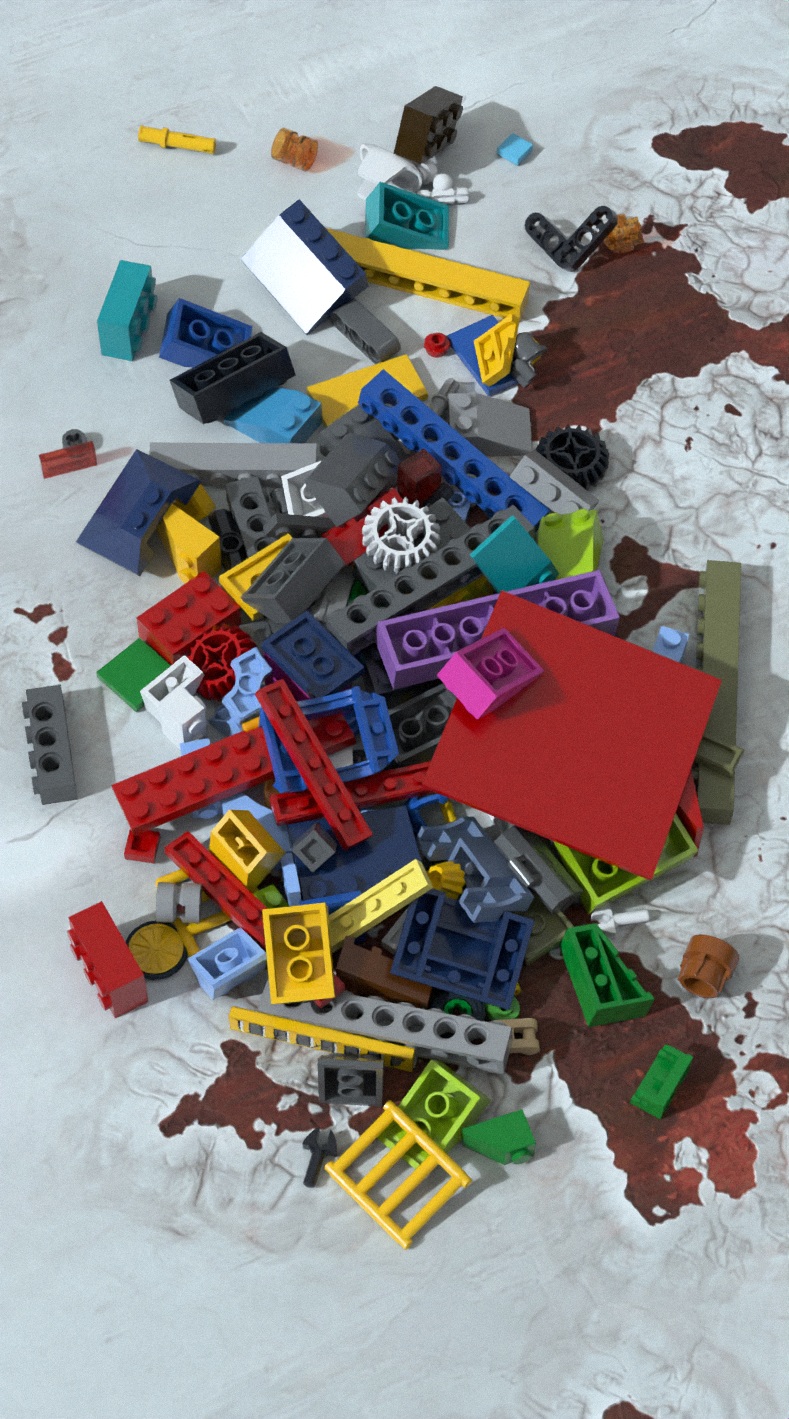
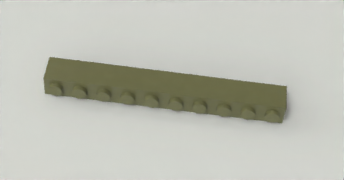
(719, 659)

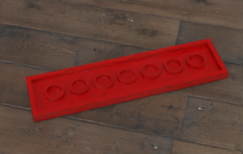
(211, 774)

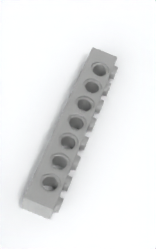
(428, 1044)

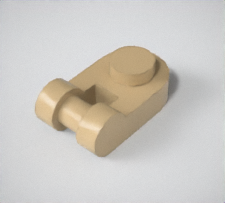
(528, 1027)

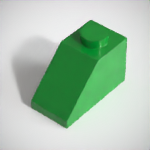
(502, 1139)

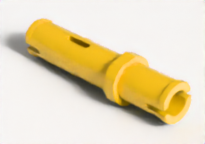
(165, 138)

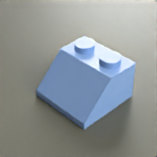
(228, 963)

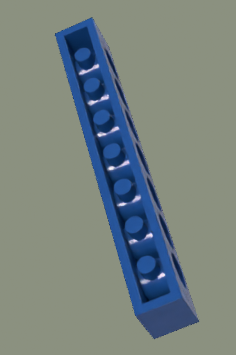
(448, 442)

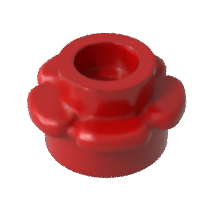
(436, 345)

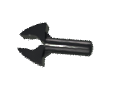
(318, 1154)

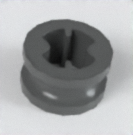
(73, 435)

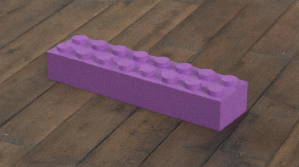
(423, 642)

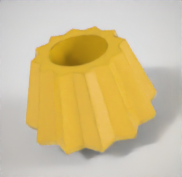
(447, 878)

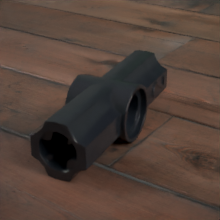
(224, 526)

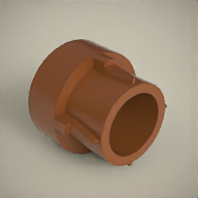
(707, 965)

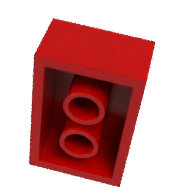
(184, 615)
(107, 960)

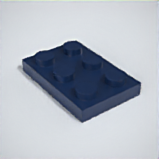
(312, 657)

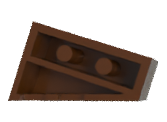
(369, 974)

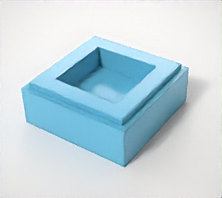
(515, 149)

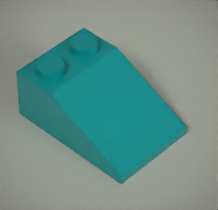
(406, 219)
(513, 558)

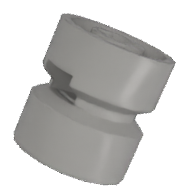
(178, 902)

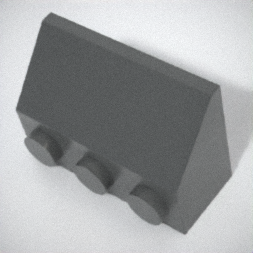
(294, 579)

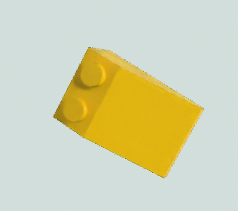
(189, 545)
(299, 953)

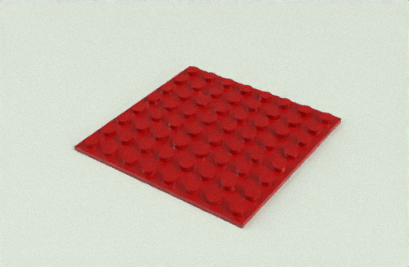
(585, 748)

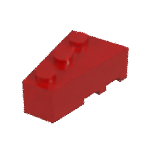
(348, 536)

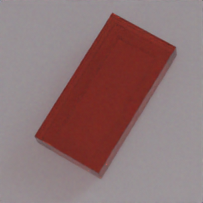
(68, 459)

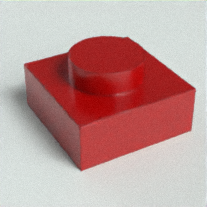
(142, 846)

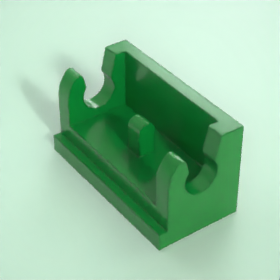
(662, 1081)

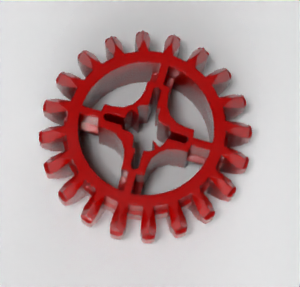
(223, 644)

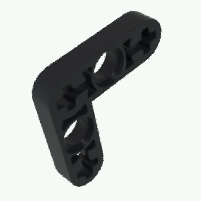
(566, 246)

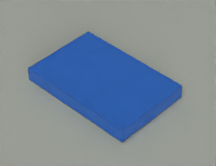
(463, 345)

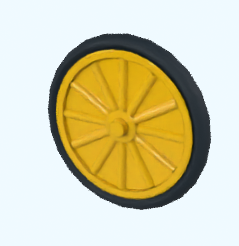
(157, 949)

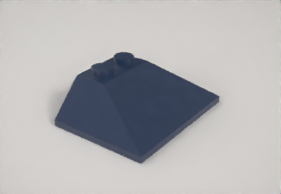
(134, 511)
(460, 956)

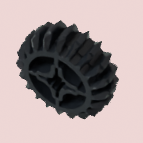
(576, 454)

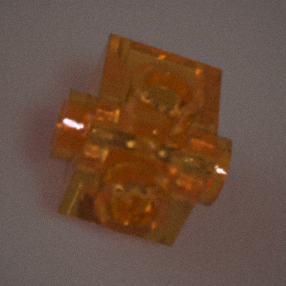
(625, 234)

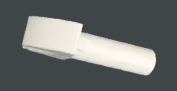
(616, 919)

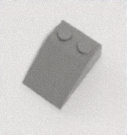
(490, 424)

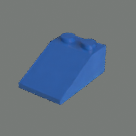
(198, 334)

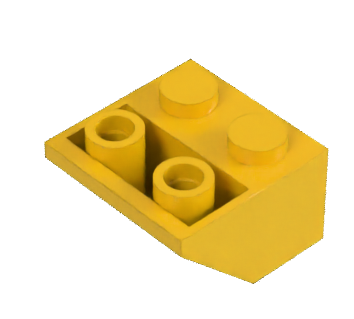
(244, 847)

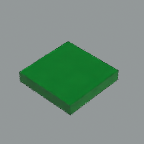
(132, 672)

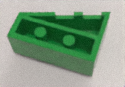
(601, 979)

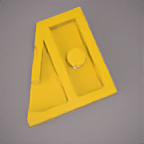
(496, 350)

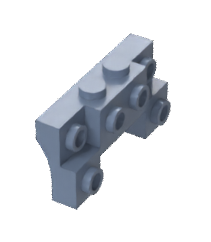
(487, 874)

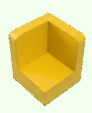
(199, 505)

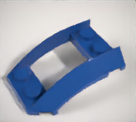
(373, 726)

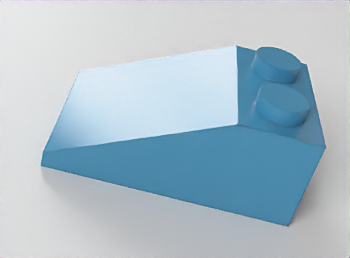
(277, 417)

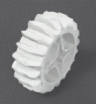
(404, 520)

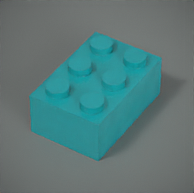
(127, 310)

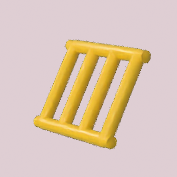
(435, 1157)

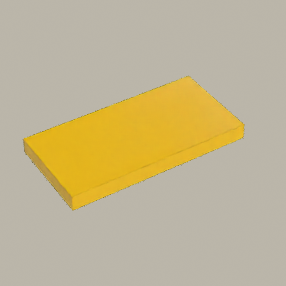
(343, 392)

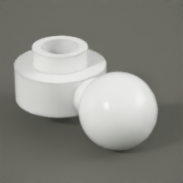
(429, 174)

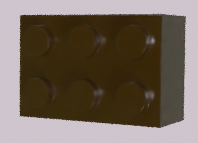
(428, 124)

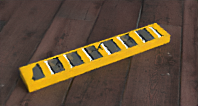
(319, 1037)

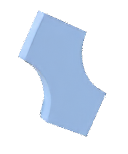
(249, 672)
(290, 880)

